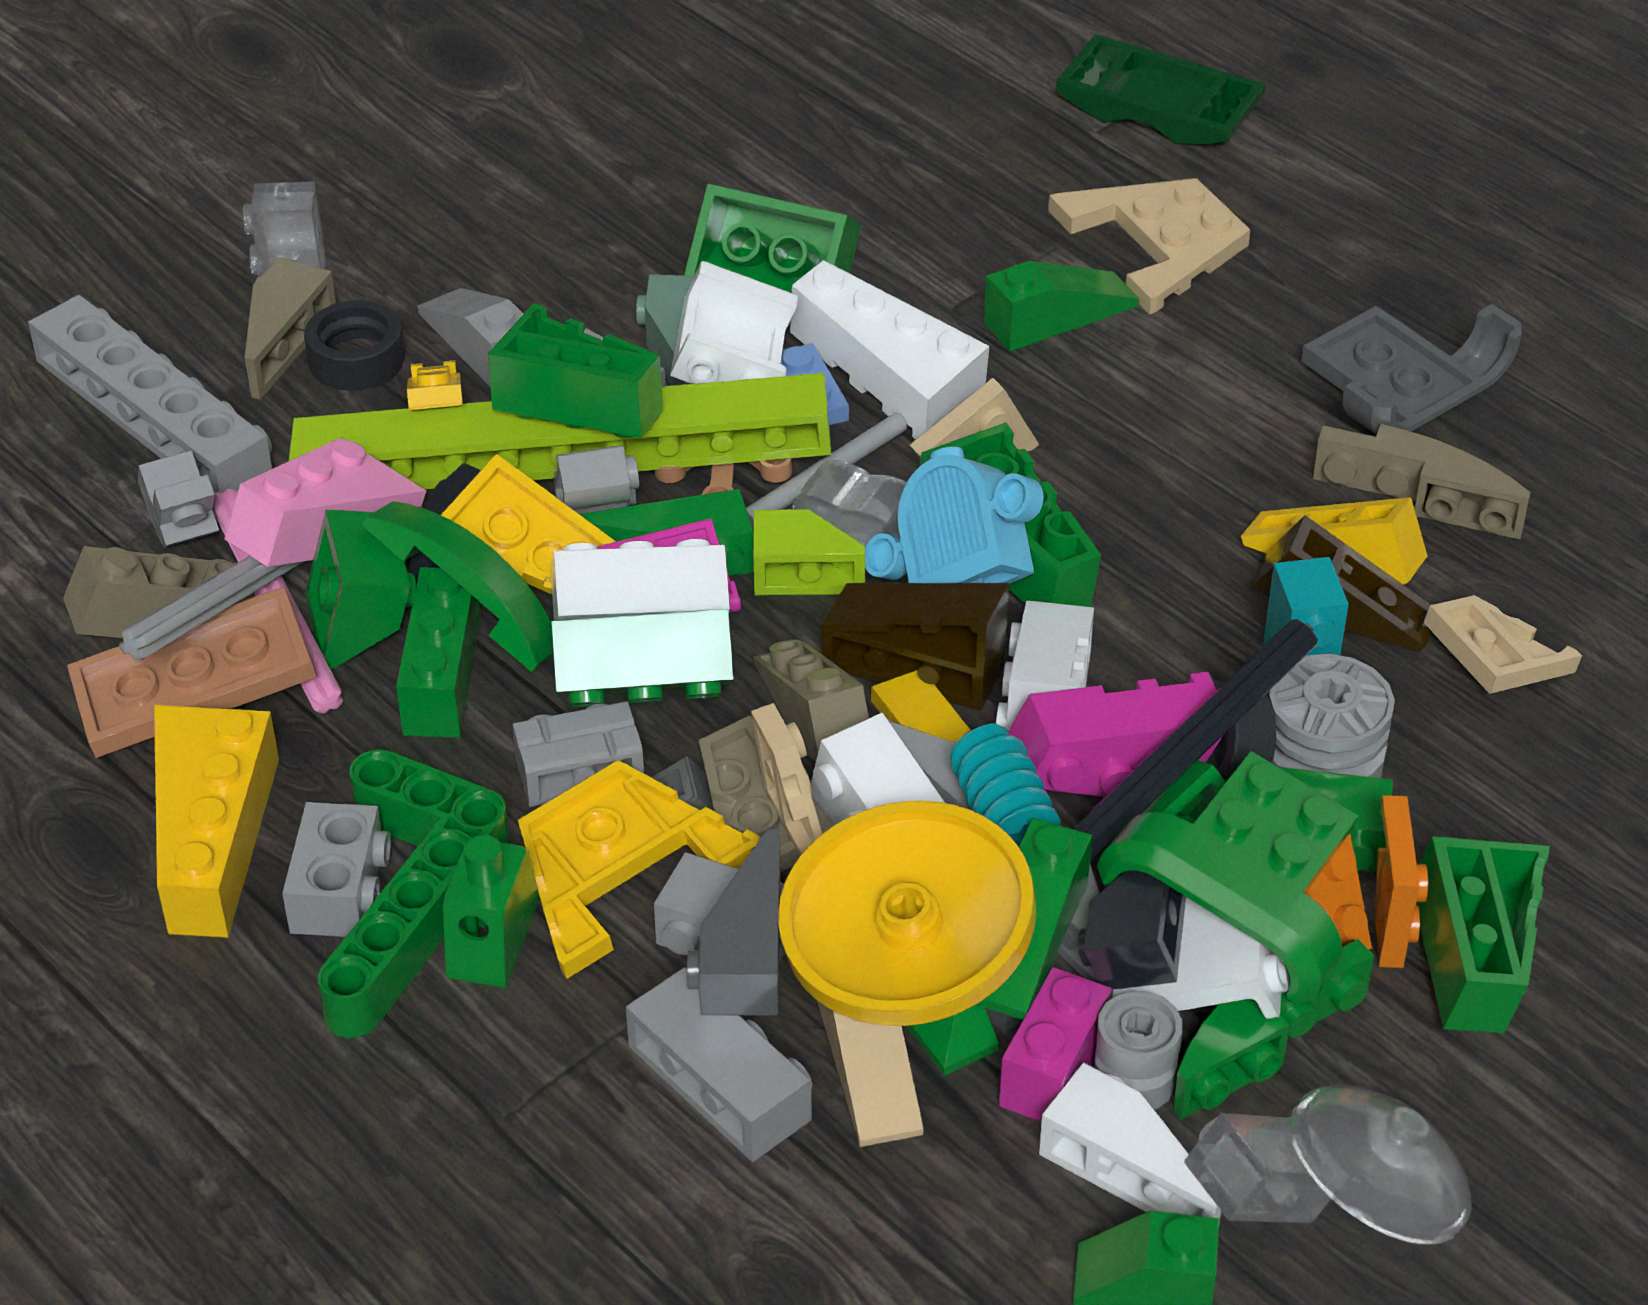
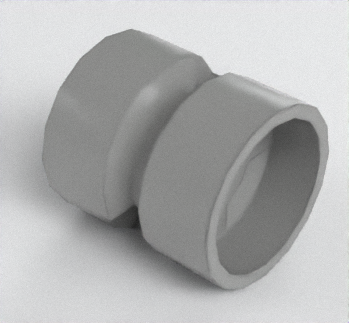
(1140, 1043)

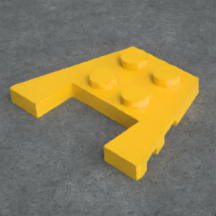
(606, 835)

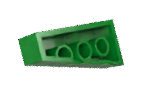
(1059, 548)

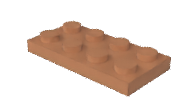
(219, 664)

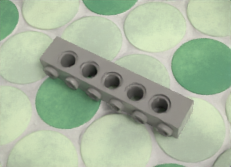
(148, 393)

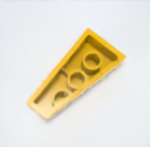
(209, 808)

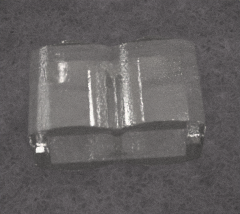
(852, 499)

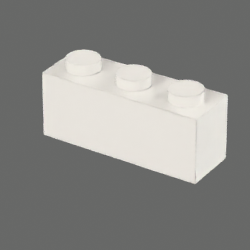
(638, 579)

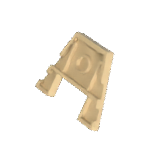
(1171, 220)

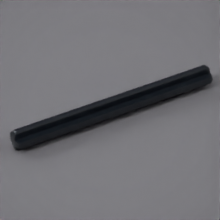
(1197, 734)

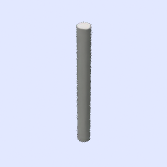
(850, 452)

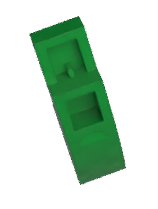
(1245, 1047)

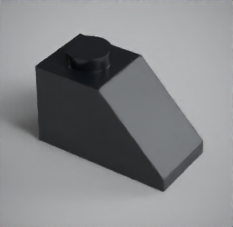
(1134, 932)

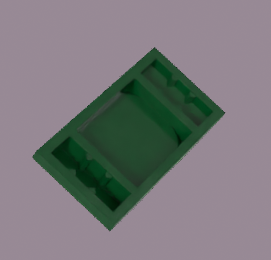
(1158, 92)

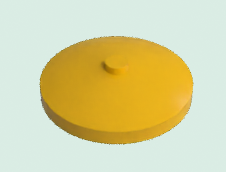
(907, 913)

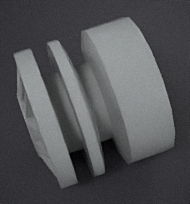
(1332, 716)

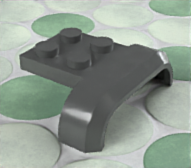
(1401, 377)

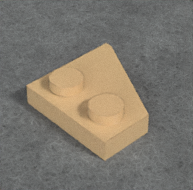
(980, 411)
(1495, 646)
(784, 776)

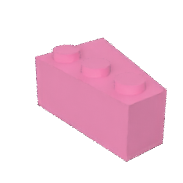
(283, 509)

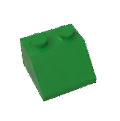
(354, 588)

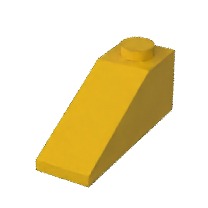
(1378, 530)

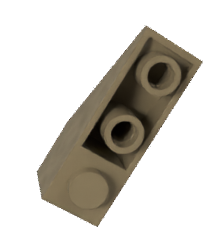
(122, 586)
(811, 691)

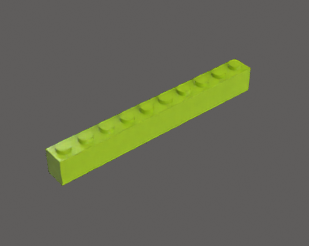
(697, 428)

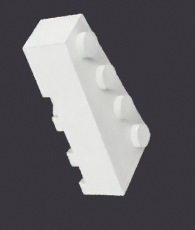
(888, 346)

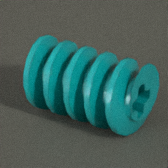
(1001, 780)

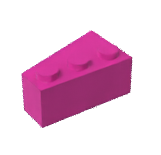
(1096, 738)

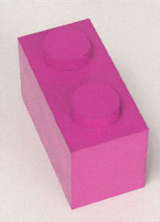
(1051, 1042)

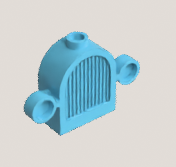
(959, 524)

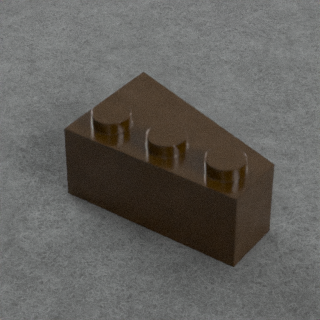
(940, 629)

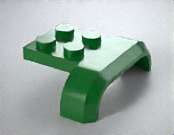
(1250, 864)

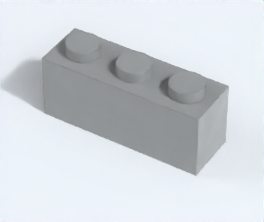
(720, 1066)

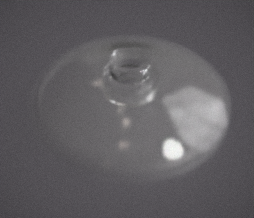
(1381, 1163)

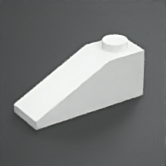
(1121, 1145)

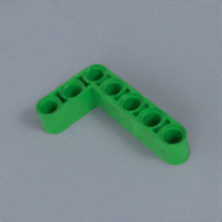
(407, 917)

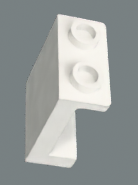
(731, 328)
(1221, 967)

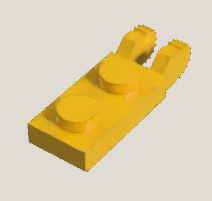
(434, 386)

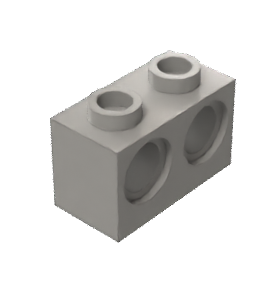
(334, 868)

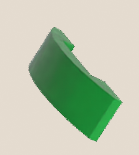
(479, 569)

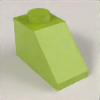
(803, 554)

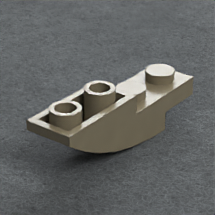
(1437, 476)

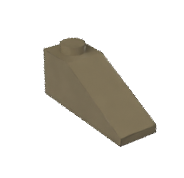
(278, 317)

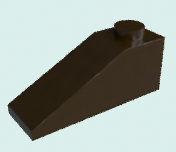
(1376, 601)

